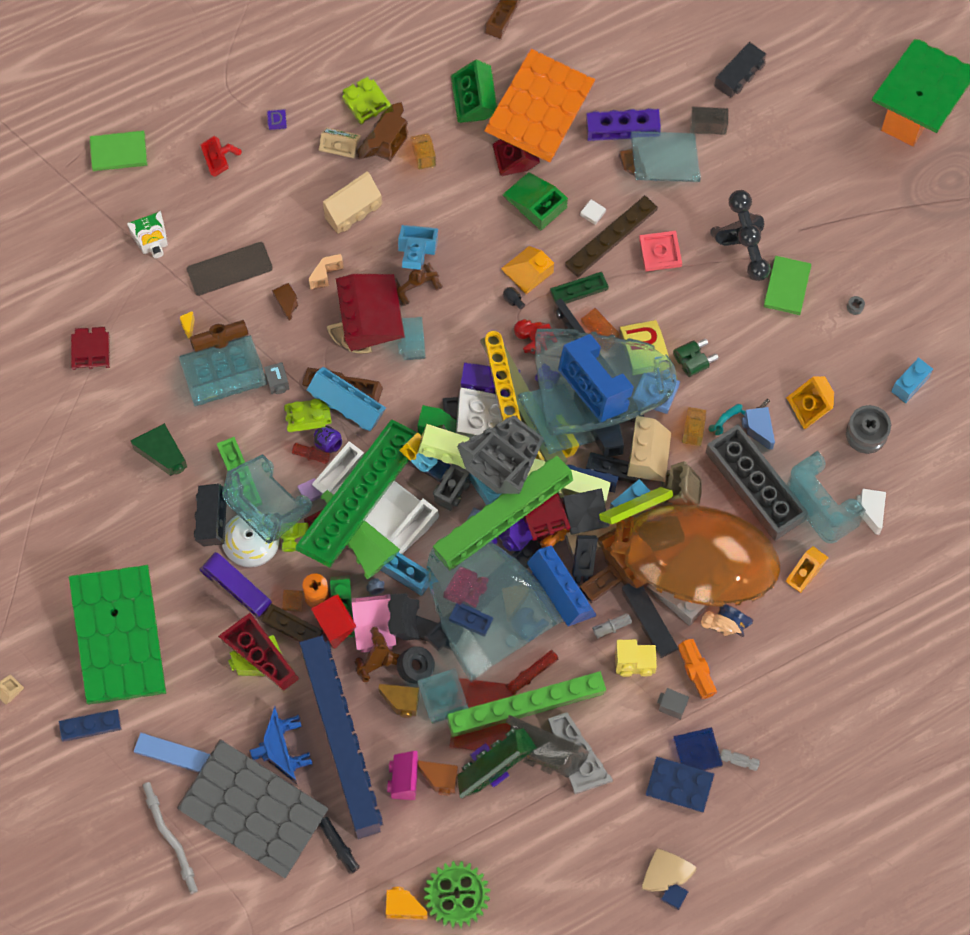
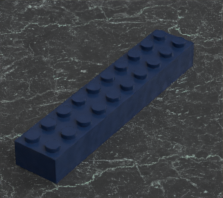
(342, 742)

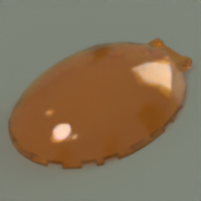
(699, 554)

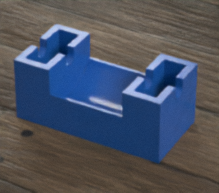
(592, 383)

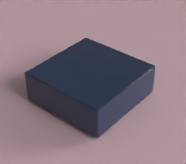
(674, 896)

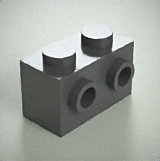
(453, 484)

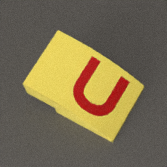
(646, 332)

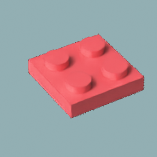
(660, 251)

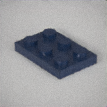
(680, 784)

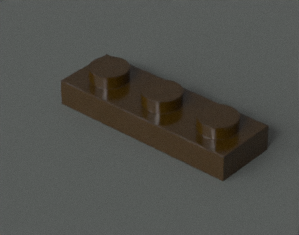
(290, 624)

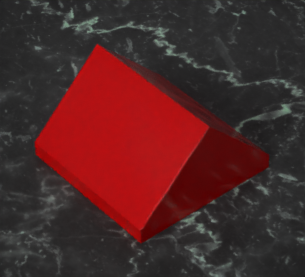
(334, 620)

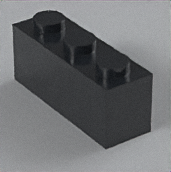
(740, 70)
(210, 515)

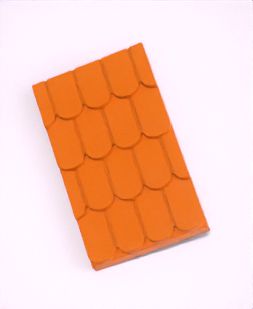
(540, 105)

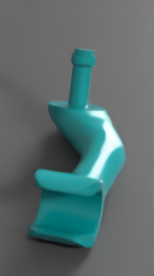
(718, 426)

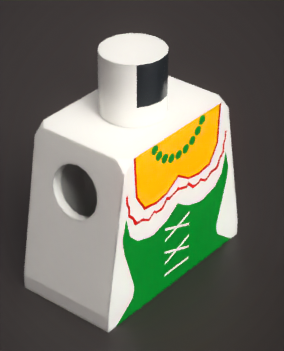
(149, 234)

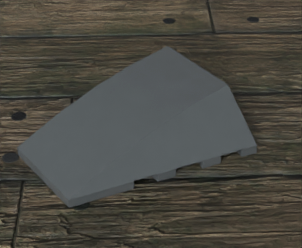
(502, 455)

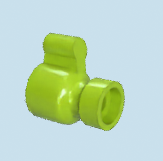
(293, 533)

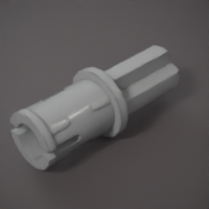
(611, 625)

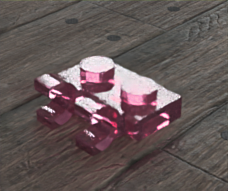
(460, 586)

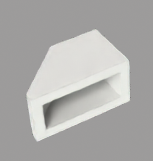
(874, 504)

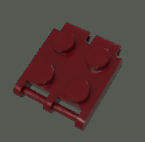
(90, 348)
(547, 516)

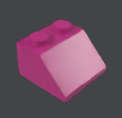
(404, 776)

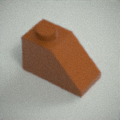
(440, 776)

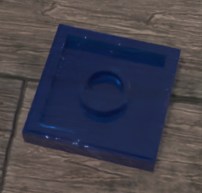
(698, 749)

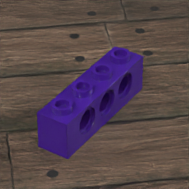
(615, 130)

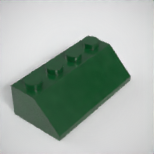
(494, 762)

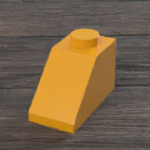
(806, 569)
(403, 905)

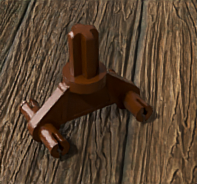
(416, 279)
(379, 656)

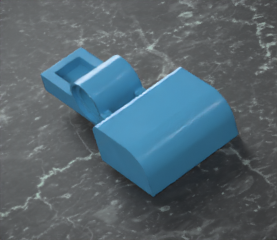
(415, 243)

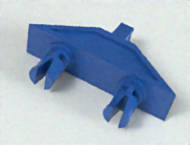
(275, 747)

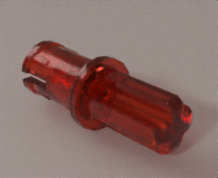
(311, 453)

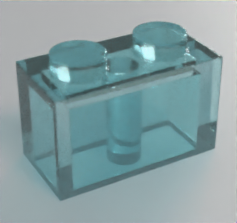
(413, 343)

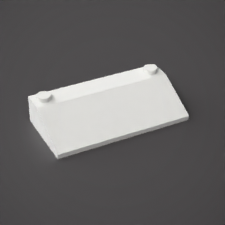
(396, 515)

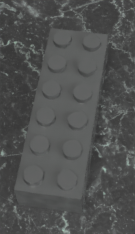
(756, 482)

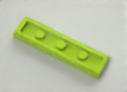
(636, 505)

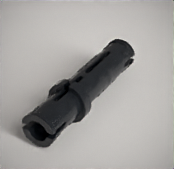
(343, 852)

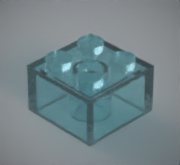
(443, 695)

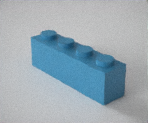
(346, 399)
(407, 573)

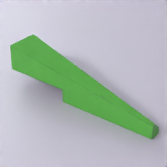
(369, 546)

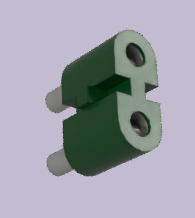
(691, 357)

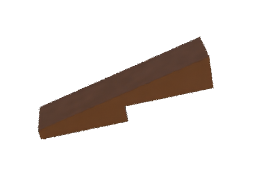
(501, 18)
(368, 387)

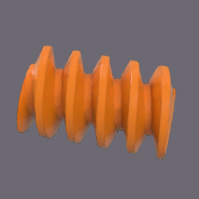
(315, 589)

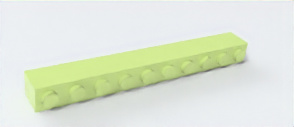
(443, 446)

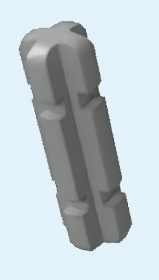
(740, 760)

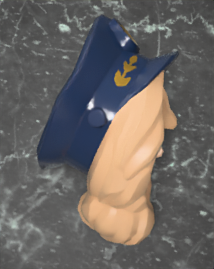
(727, 620)

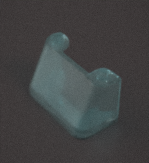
(262, 500)

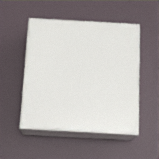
(593, 212)

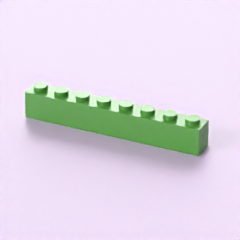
(502, 513)
(526, 704)

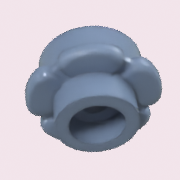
(375, 586)

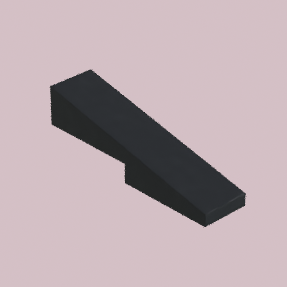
(650, 619)

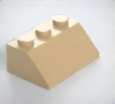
(352, 203)
(649, 450)

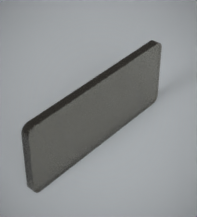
(229, 268)

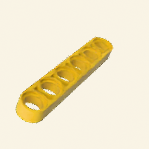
(506, 383)

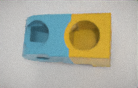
(410, 450)

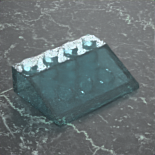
(223, 371)

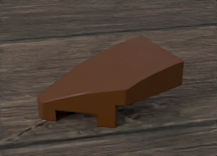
(627, 160)
(287, 299)

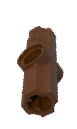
(219, 336)

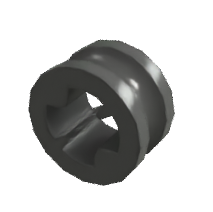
(855, 311)

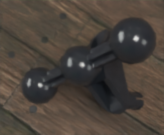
(745, 232)

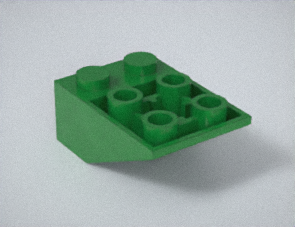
(537, 200)

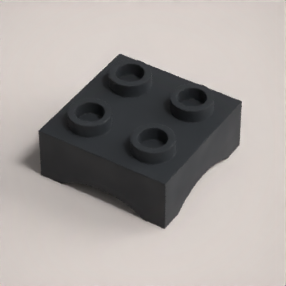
(584, 511)
(403, 616)

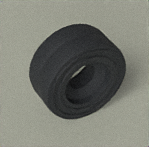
(405, 668)

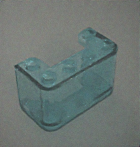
(824, 515)

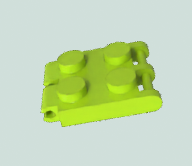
(365, 99)
(307, 415)

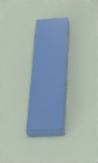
(170, 752)

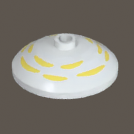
(246, 550)

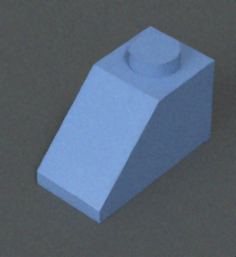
(759, 426)

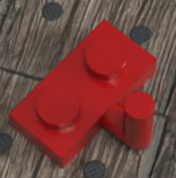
(215, 155)

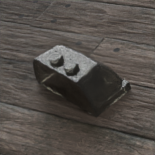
(552, 751)

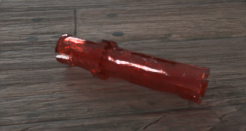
(525, 677)

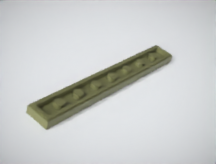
(519, 387)

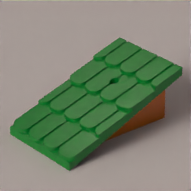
(921, 91)
(117, 634)

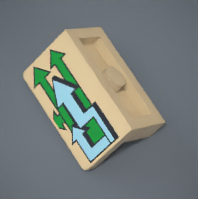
(339, 142)

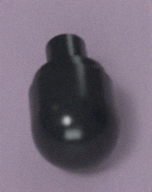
(513, 297)

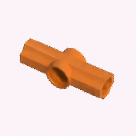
(697, 669)

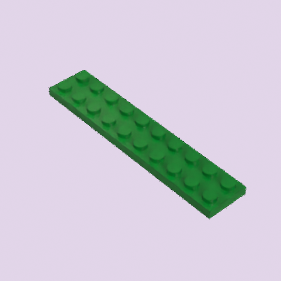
(357, 496)

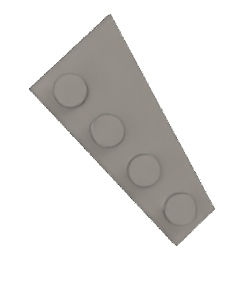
(592, 771)

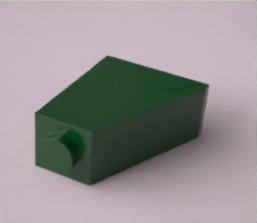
(160, 450)

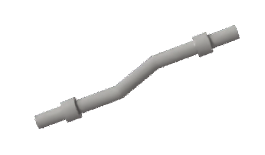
(153, 804)

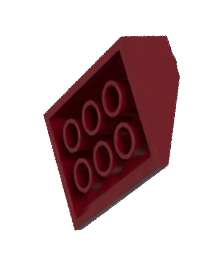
(369, 309)

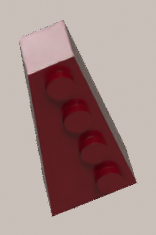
(255, 646)

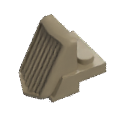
(684, 484)

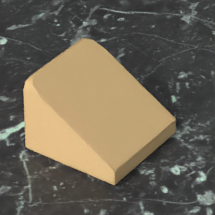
(9, 689)

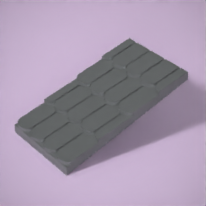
(252, 808)

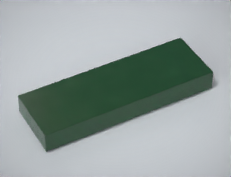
(580, 288)

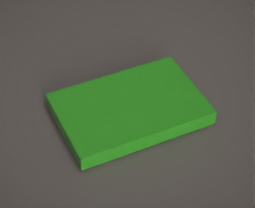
(118, 150)
(787, 285)

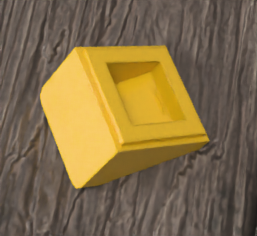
(187, 322)

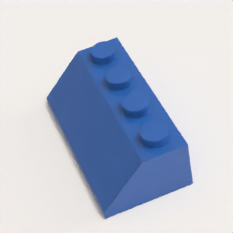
(560, 586)

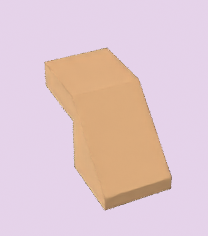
(319, 276)

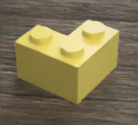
(635, 658)

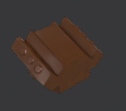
(387, 136)
(617, 560)

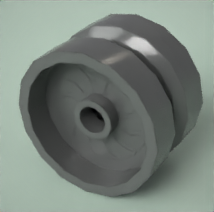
(868, 429)

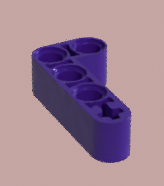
(225, 574)

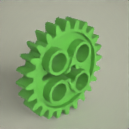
(459, 913)

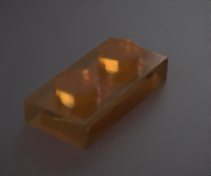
(596, 322)

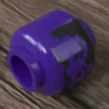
(327, 439)

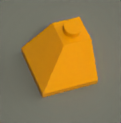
(529, 268)
(812, 400)

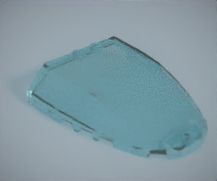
(640, 362)
(513, 599)

